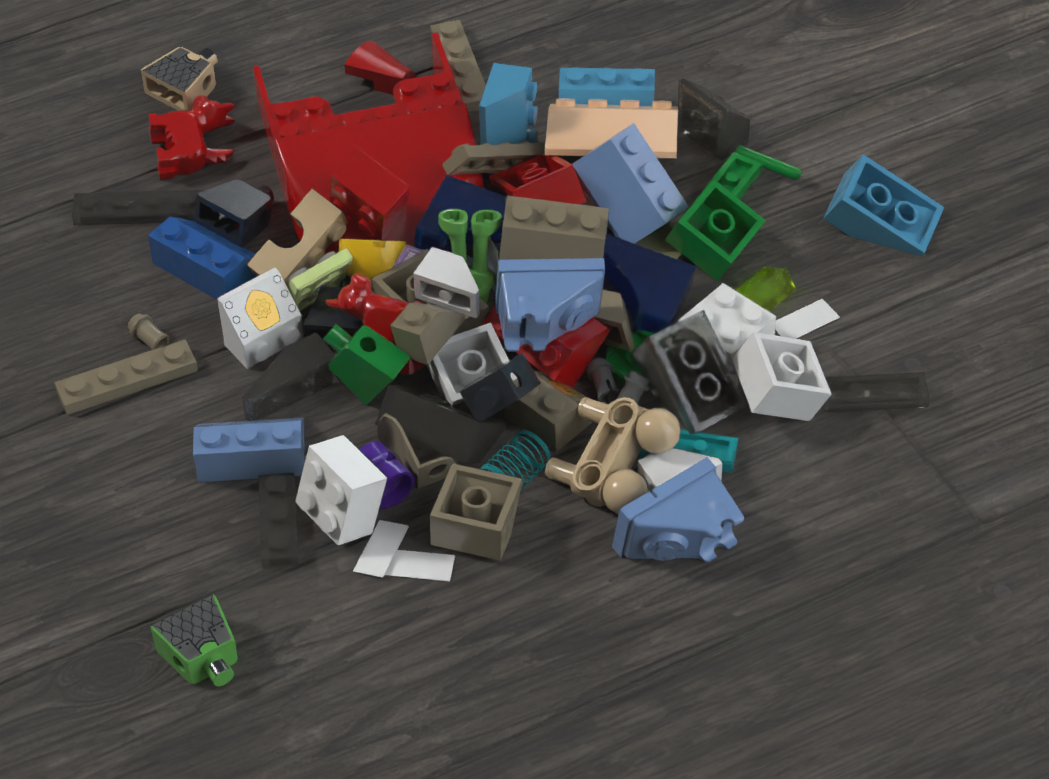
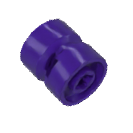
(399, 478)

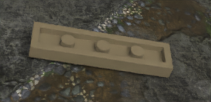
(462, 62)
(489, 158)
(126, 376)

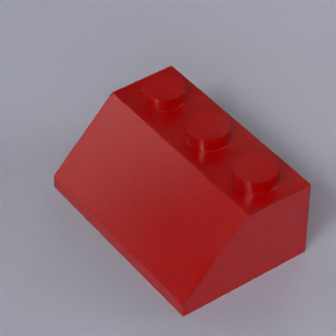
(542, 179)
(565, 356)

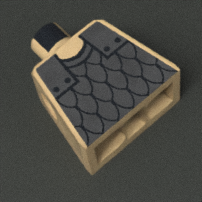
(180, 77)

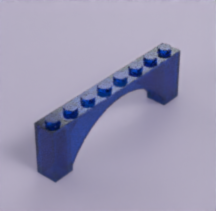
(648, 281)

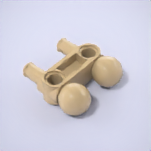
(613, 449)

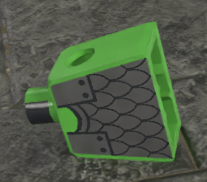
(198, 642)

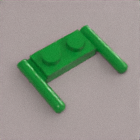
(744, 168)

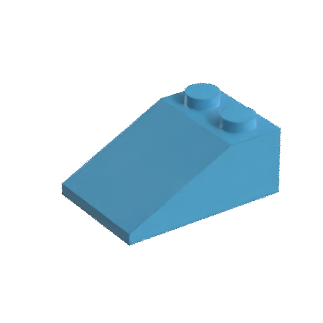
(883, 209)

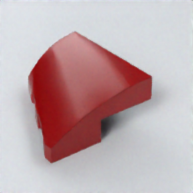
(378, 65)

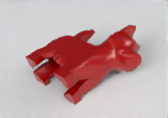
(184, 139)
(374, 311)

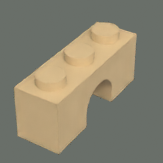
(321, 226)

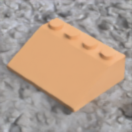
(583, 127)

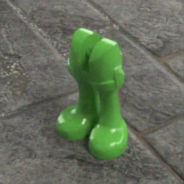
(483, 225)

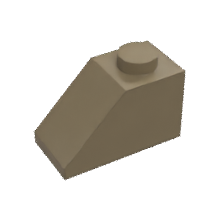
(615, 317)
(424, 330)

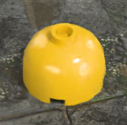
(371, 256)

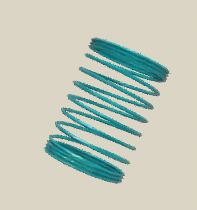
(531, 462)

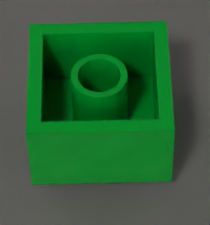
(715, 230)

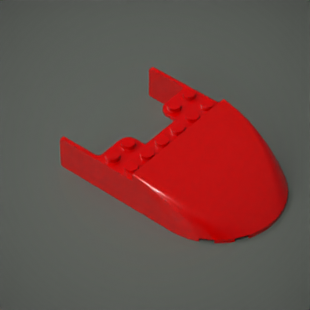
(402, 137)

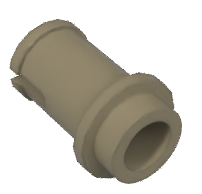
(142, 328)

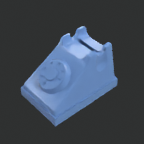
(546, 298)
(679, 518)

